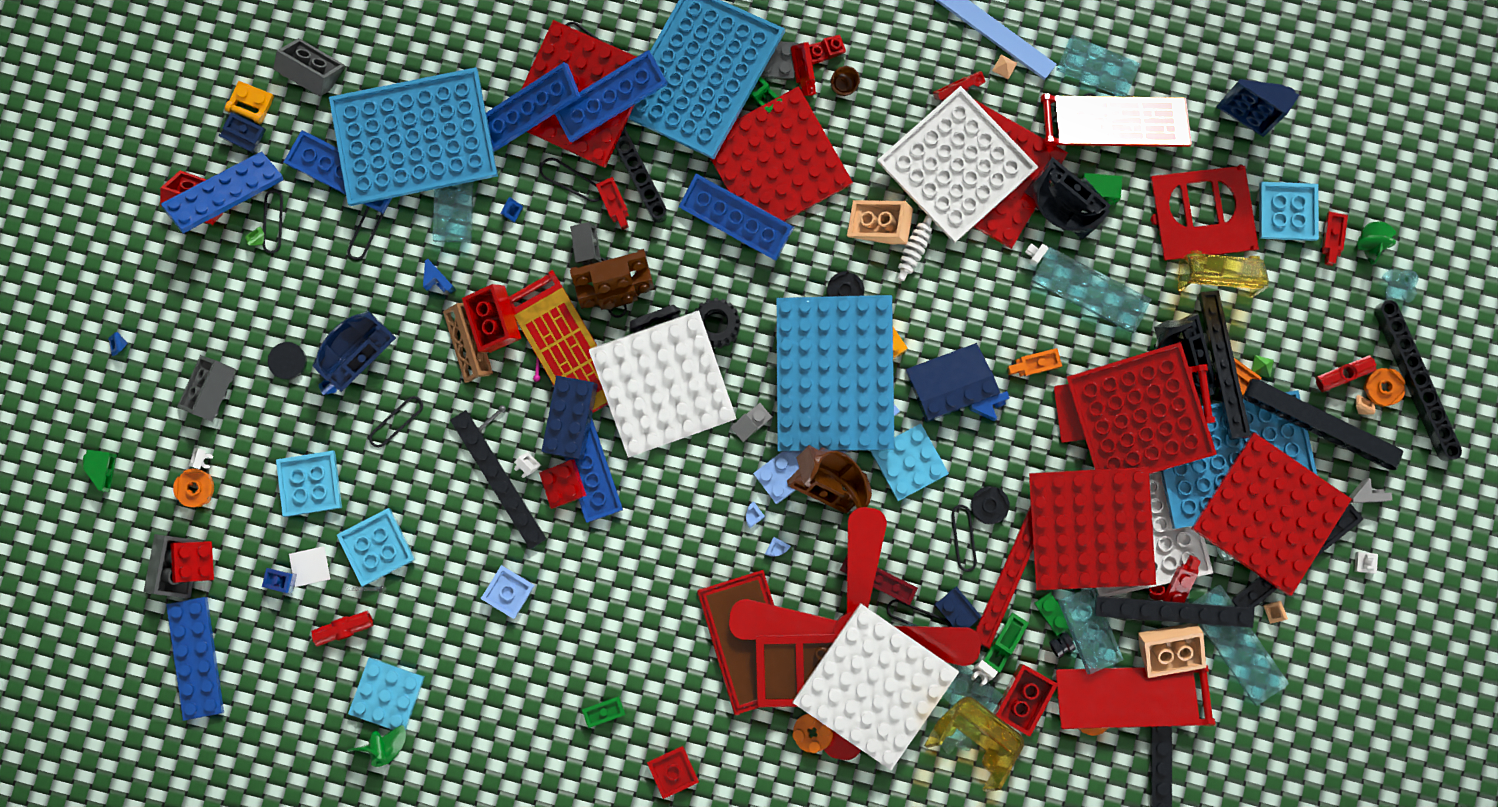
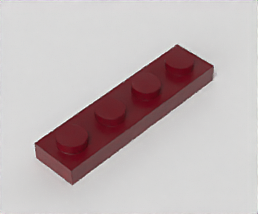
(890, 585)

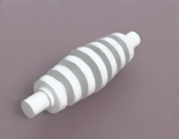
(915, 248)

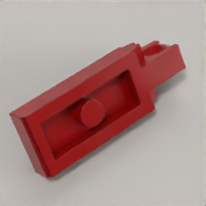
(803, 68)
(975, 79)
(613, 201)
(1334, 236)
(1182, 580)

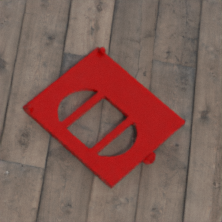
(1222, 238)

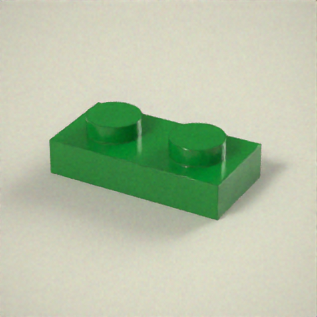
(1052, 613)
(603, 712)

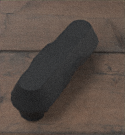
(638, 324)

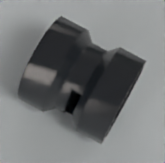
(1062, 645)

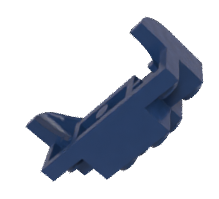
(352, 348)

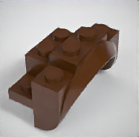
(612, 281)
(823, 475)

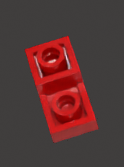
(827, 49)

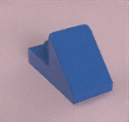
(433, 275)
(985, 407)
(279, 580)

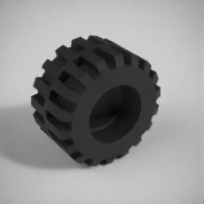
(733, 321)

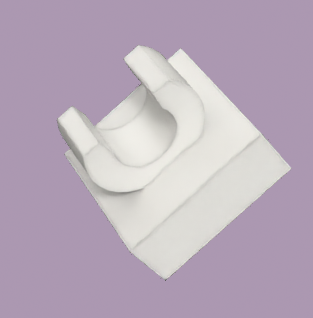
(1036, 253)
(198, 457)
(526, 464)
(1366, 562)
(984, 671)

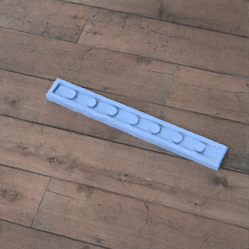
(1000, 36)

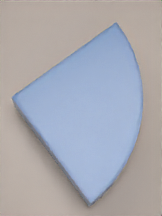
(753, 515)
(777, 547)

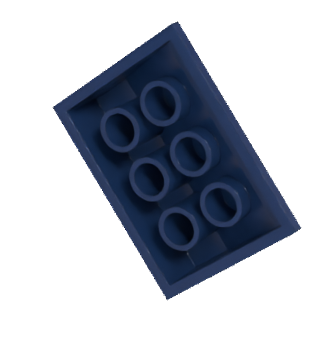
(1258, 104)
(952, 382)

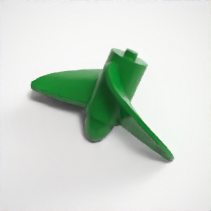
(1375, 238)
(384, 748)

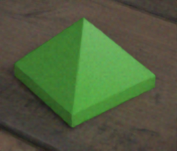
(255, 237)
(1262, 366)

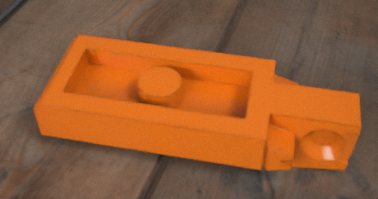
(1036, 363)

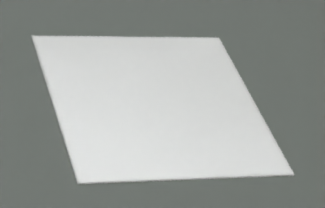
(310, 566)

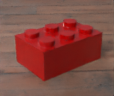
(491, 318)
(1025, 699)

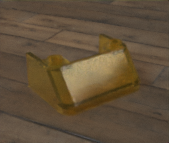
(1223, 271)
(986, 730)

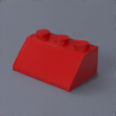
(179, 183)

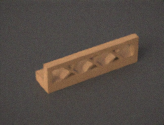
(477, 360)

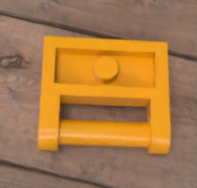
(252, 97)

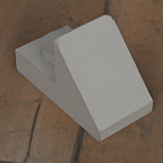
(751, 422)
(1365, 494)

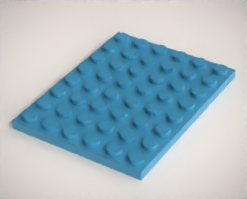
(711, 67)
(413, 136)
(835, 373)
(1193, 484)

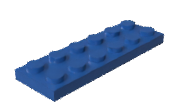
(611, 96)
(532, 105)
(323, 164)
(222, 192)
(736, 217)
(597, 480)
(195, 658)

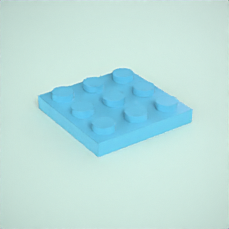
(1288, 211)
(911, 464)
(308, 483)
(375, 547)
(386, 694)

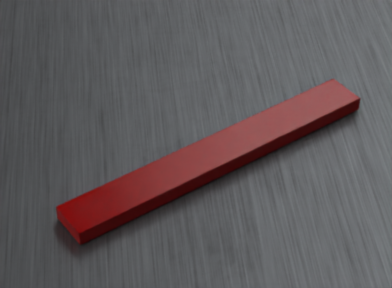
(1006, 582)

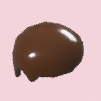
(845, 81)

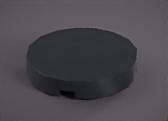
(845, 285)
(287, 361)
(990, 505)

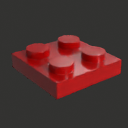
(562, 484)
(192, 562)
(673, 772)

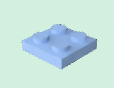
(507, 592)

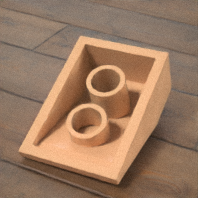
(880, 221)

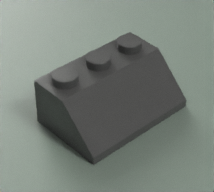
(308, 66)
(206, 388)
(159, 571)

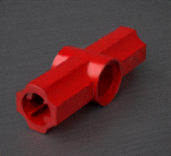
(1355, 369)
(342, 628)

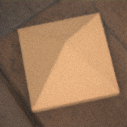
(1004, 66)
(1364, 405)
(1275, 612)

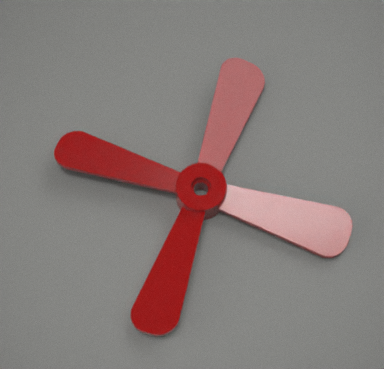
(865, 541)

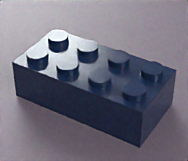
(569, 417)

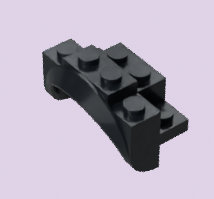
(1066, 199)
(1192, 343)

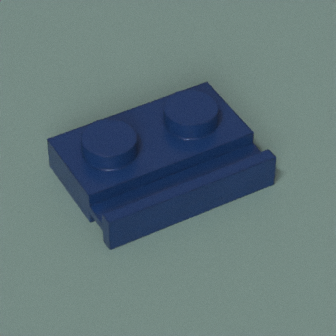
(242, 132)
(957, 609)

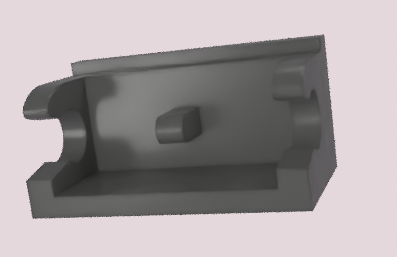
(585, 243)

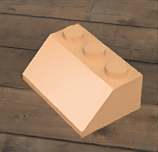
(1172, 649)

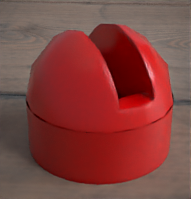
(1157, 592)

